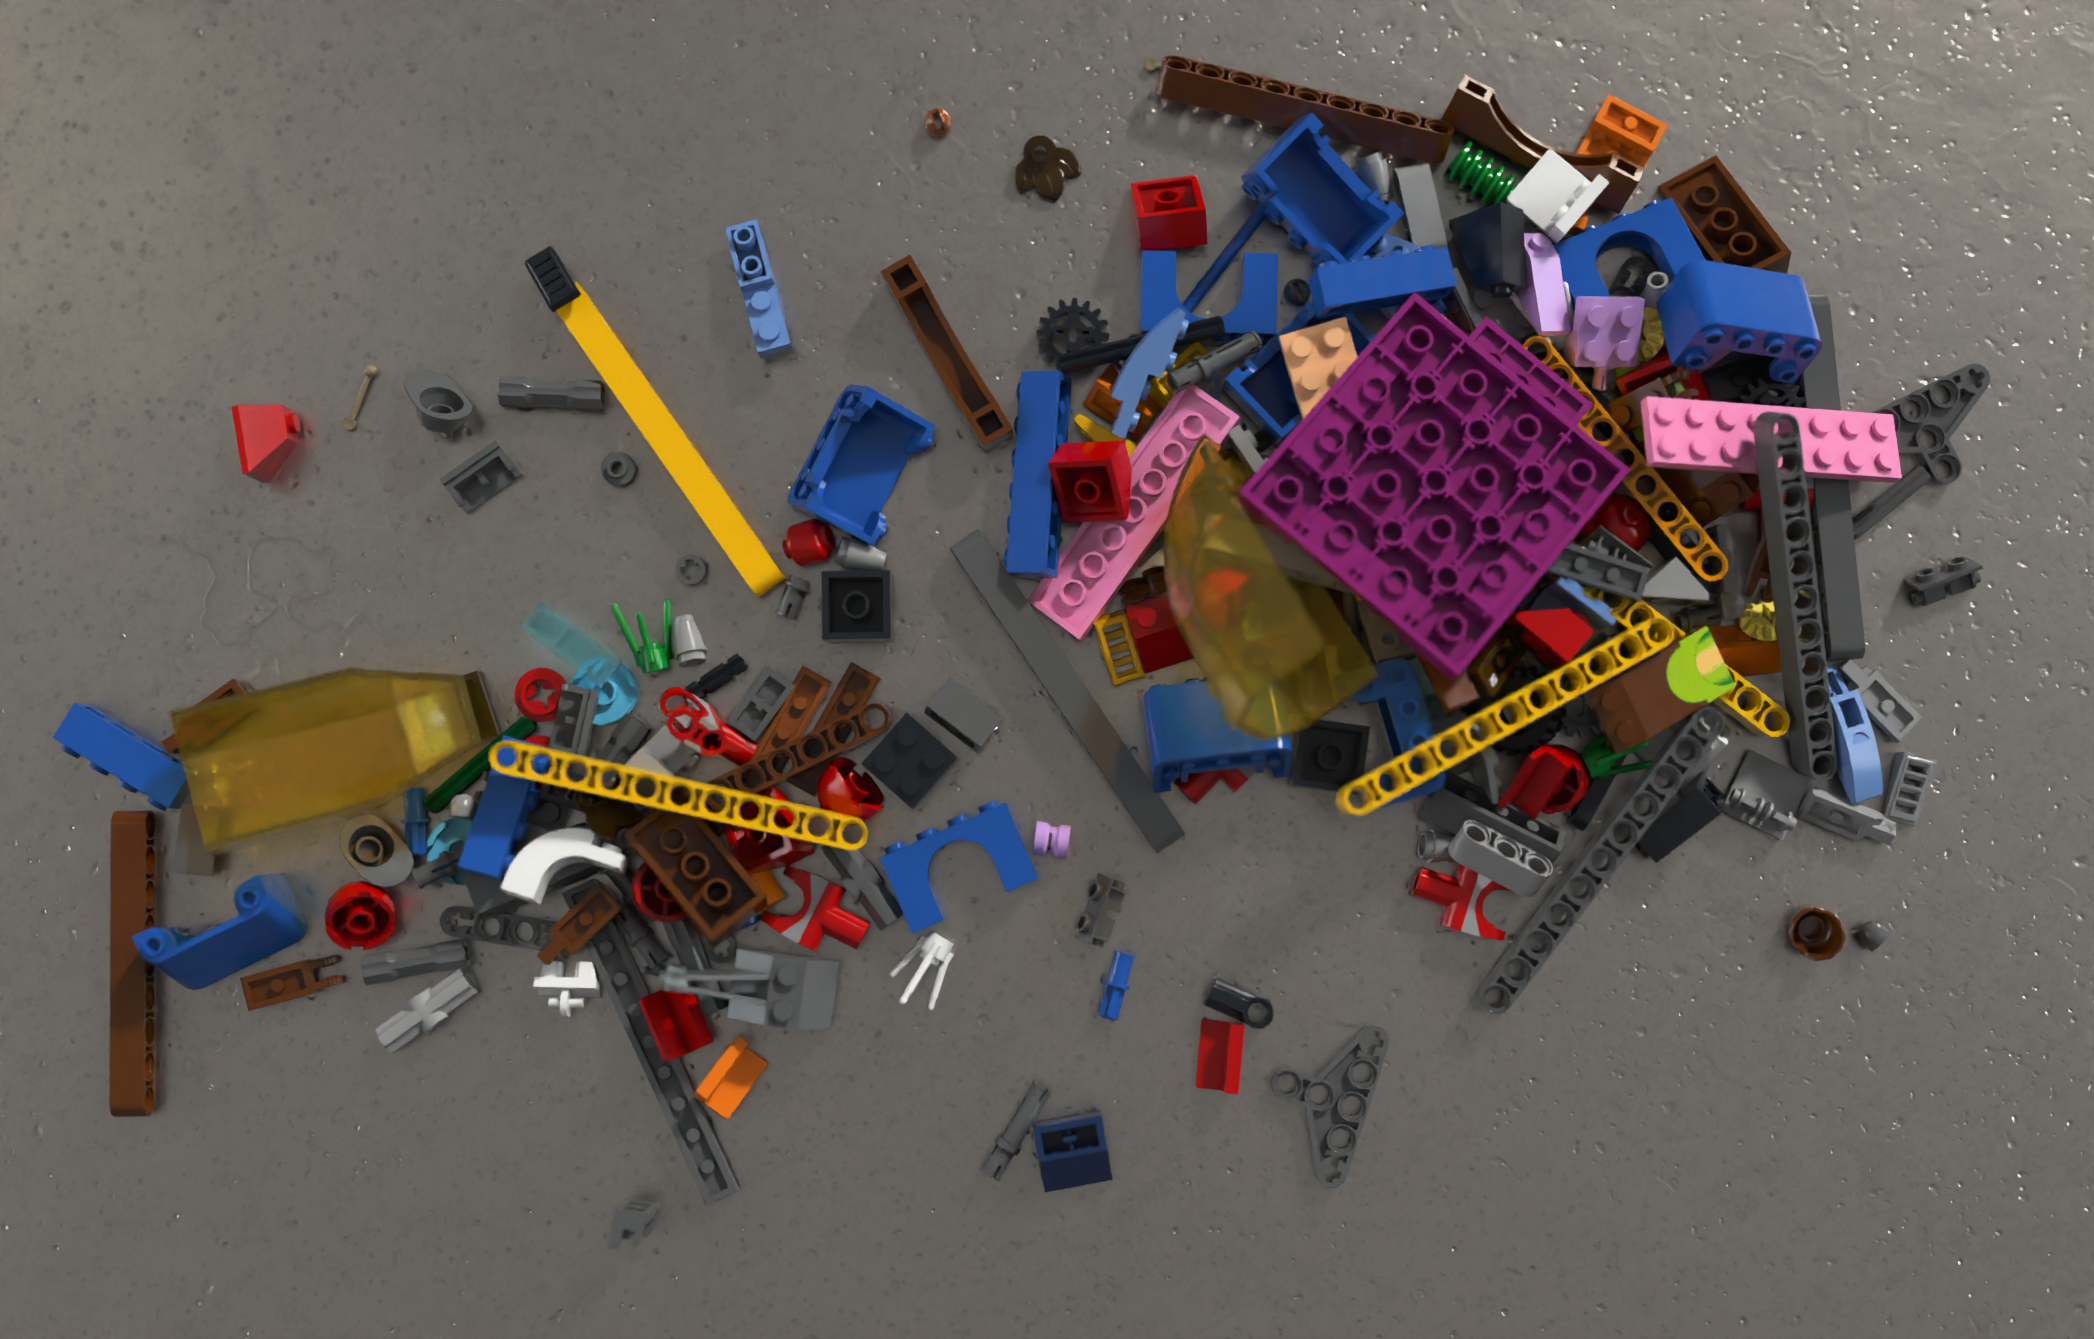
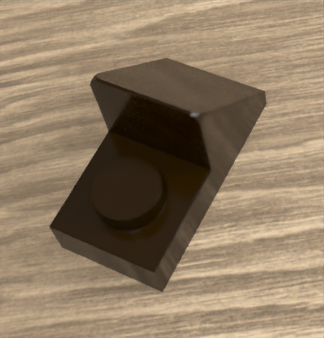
(1496, 660)

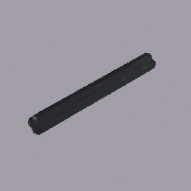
(1122, 348)

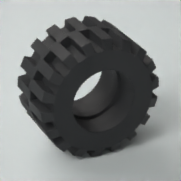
(1544, 727)

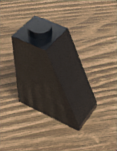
(1493, 248)
(1682, 817)

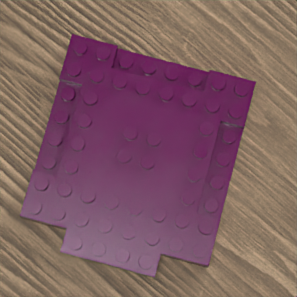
(1437, 479)

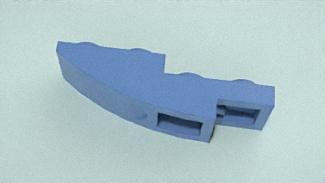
(758, 288)
(1152, 357)
(1854, 740)

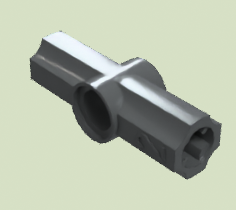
(864, 883)

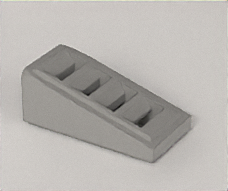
(1923, 779)

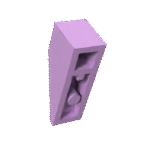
(1544, 291)

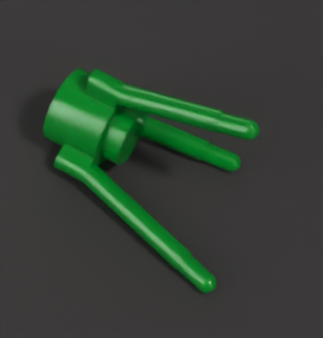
(652, 656)
(1601, 759)

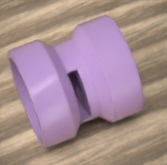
(1059, 841)

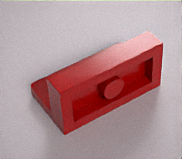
(1537, 781)
(675, 1023)
(1220, 1055)

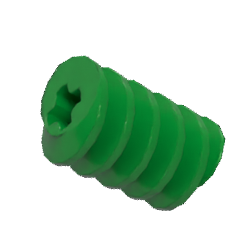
(1480, 176)

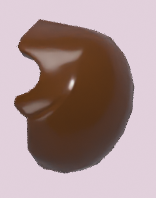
(1816, 933)

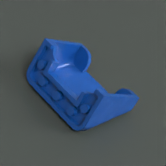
(859, 462)
(265, 925)

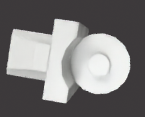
(568, 991)

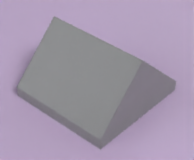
(1673, 585)

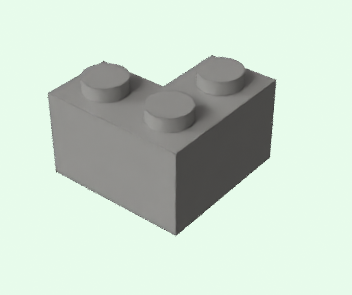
(662, 755)

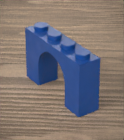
(1654, 229)
(1254, 311)
(909, 865)

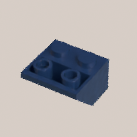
(1072, 1151)

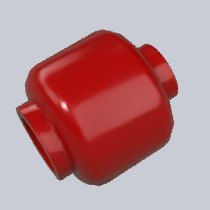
(809, 542)

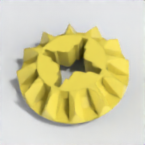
(1653, 333)
(1756, 624)

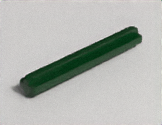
(474, 768)

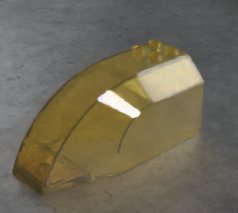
(1262, 639)
(317, 750)

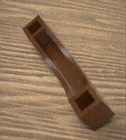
(1481, 116)
(947, 353)

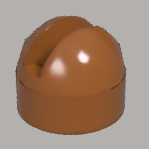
(930, 124)

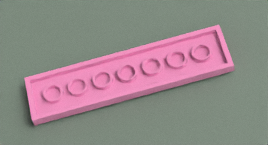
(1722, 439)
(1107, 552)

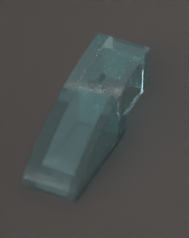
(571, 644)

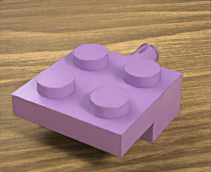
(1604, 334)

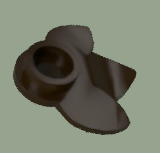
(1045, 173)
(1140, 588)
(608, 813)

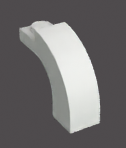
(548, 854)

